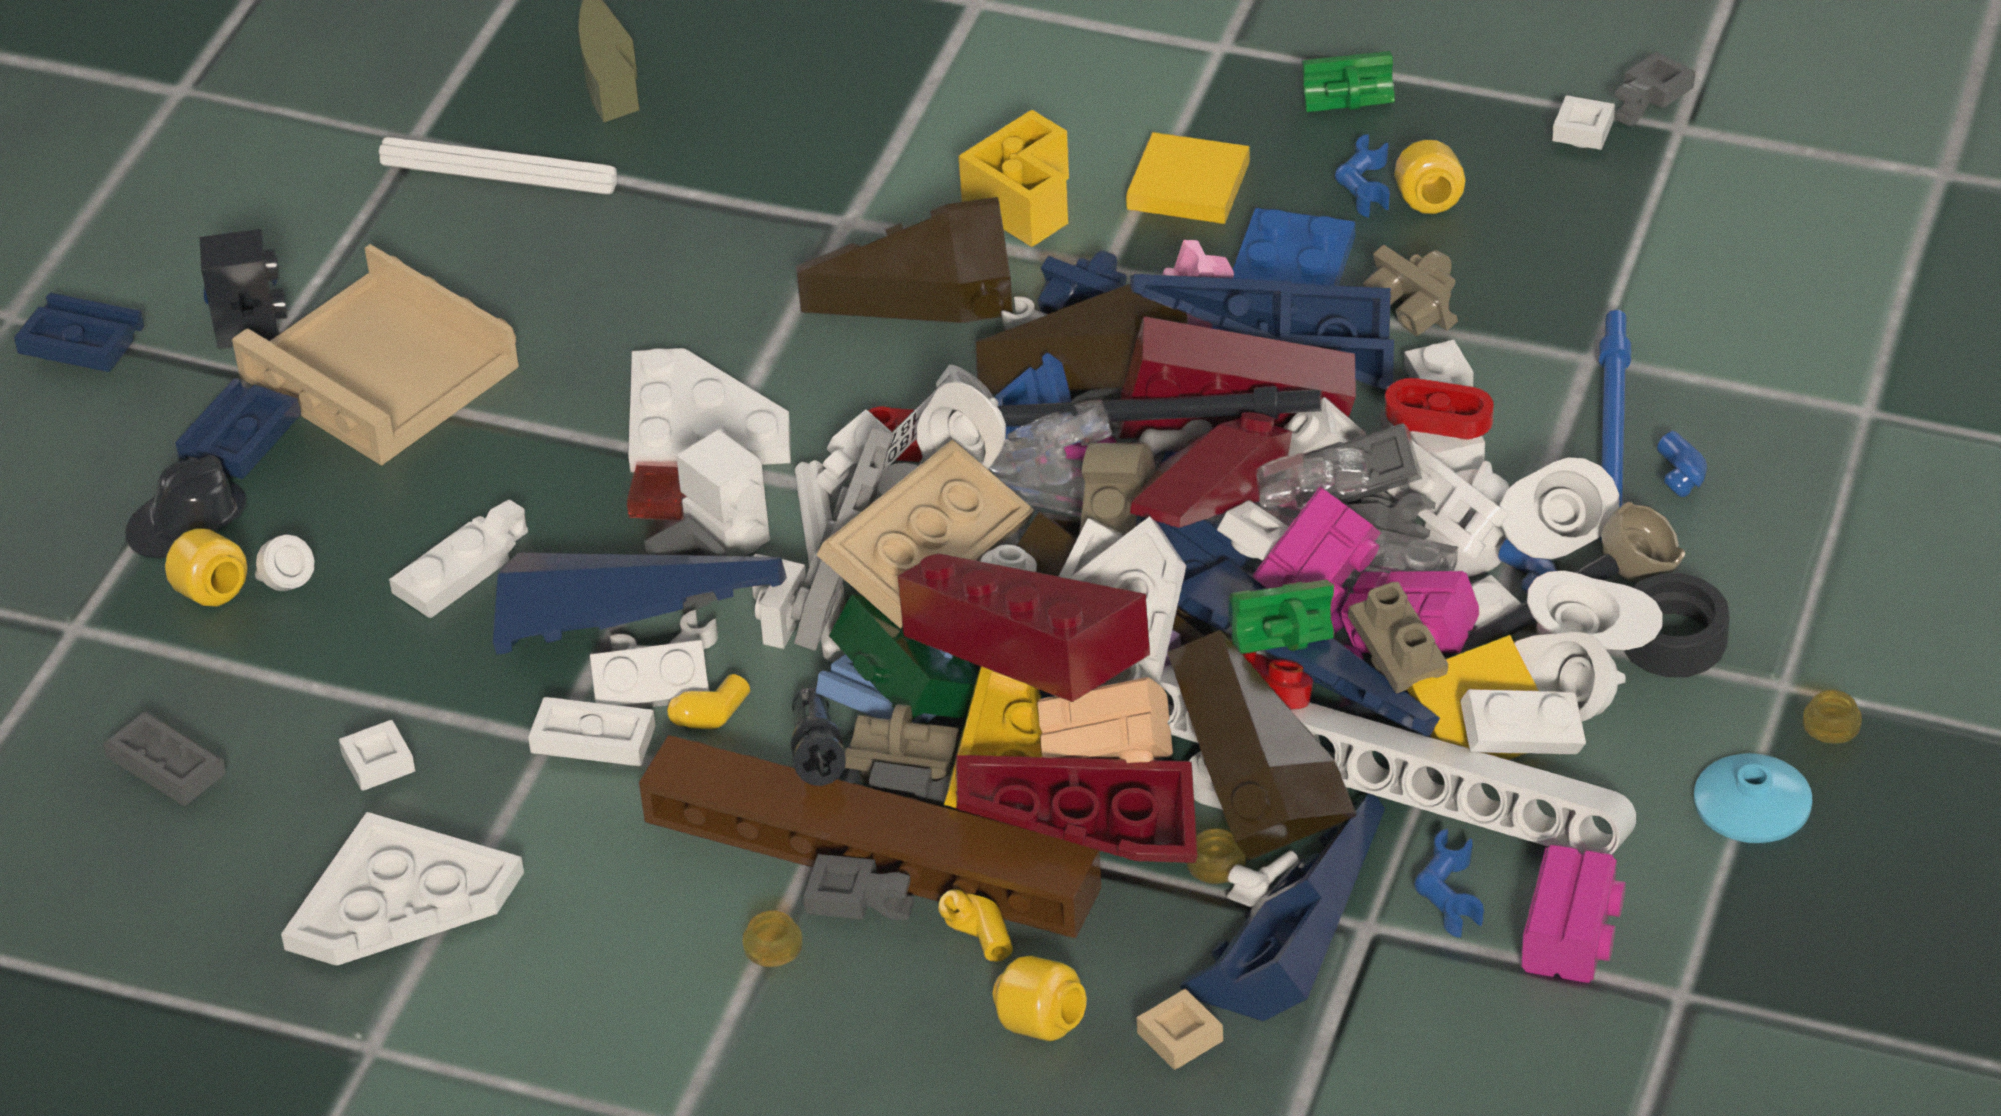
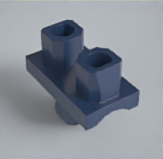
(1077, 283)

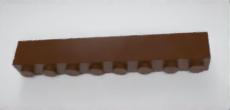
(779, 815)

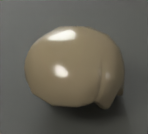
(1641, 542)

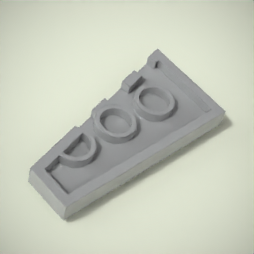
(815, 604)

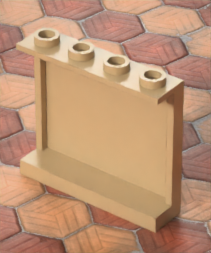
(383, 358)

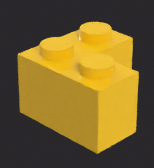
(1026, 171)

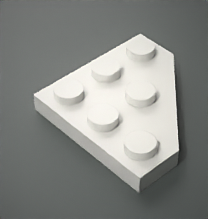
(685, 399)
(1148, 565)
(398, 887)

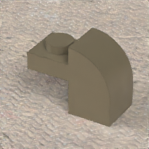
(1112, 480)

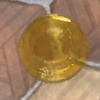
(1832, 717)
(1216, 856)
(772, 939)

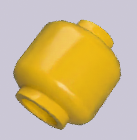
(1429, 176)
(206, 567)
(1039, 998)

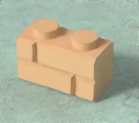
(1108, 723)

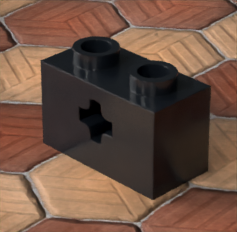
(240, 285)

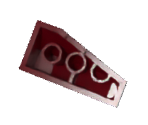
(1213, 472)
(1099, 803)

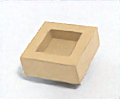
(1180, 1029)

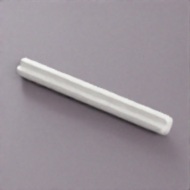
(498, 165)
(815, 516)

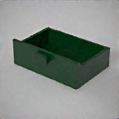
(903, 667)

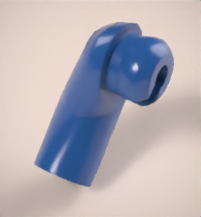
(1688, 463)
(1531, 566)

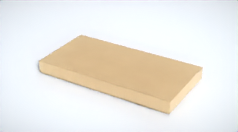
(939, 508)

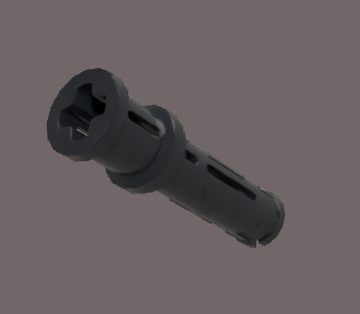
(811, 735)

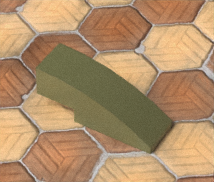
(607, 61)

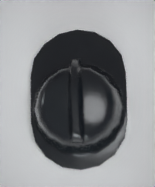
(186, 498)

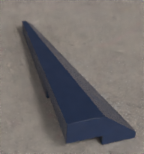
(1304, 314)
(584, 591)
(1325, 661)
(1290, 927)

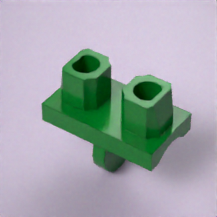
(1348, 81)
(1281, 616)

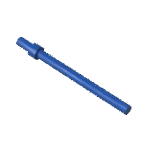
(1614, 358)

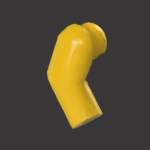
(709, 708)
(977, 918)

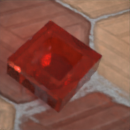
(655, 493)

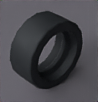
(1684, 654)

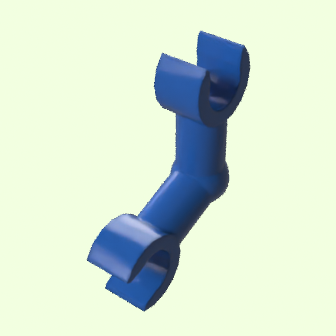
(1351, 176)
(1431, 885)

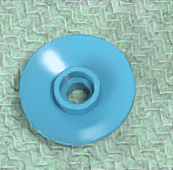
(1752, 798)

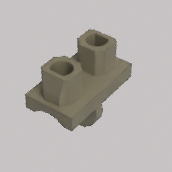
(1420, 283)
(1397, 637)
(901, 743)

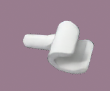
(1253, 885)

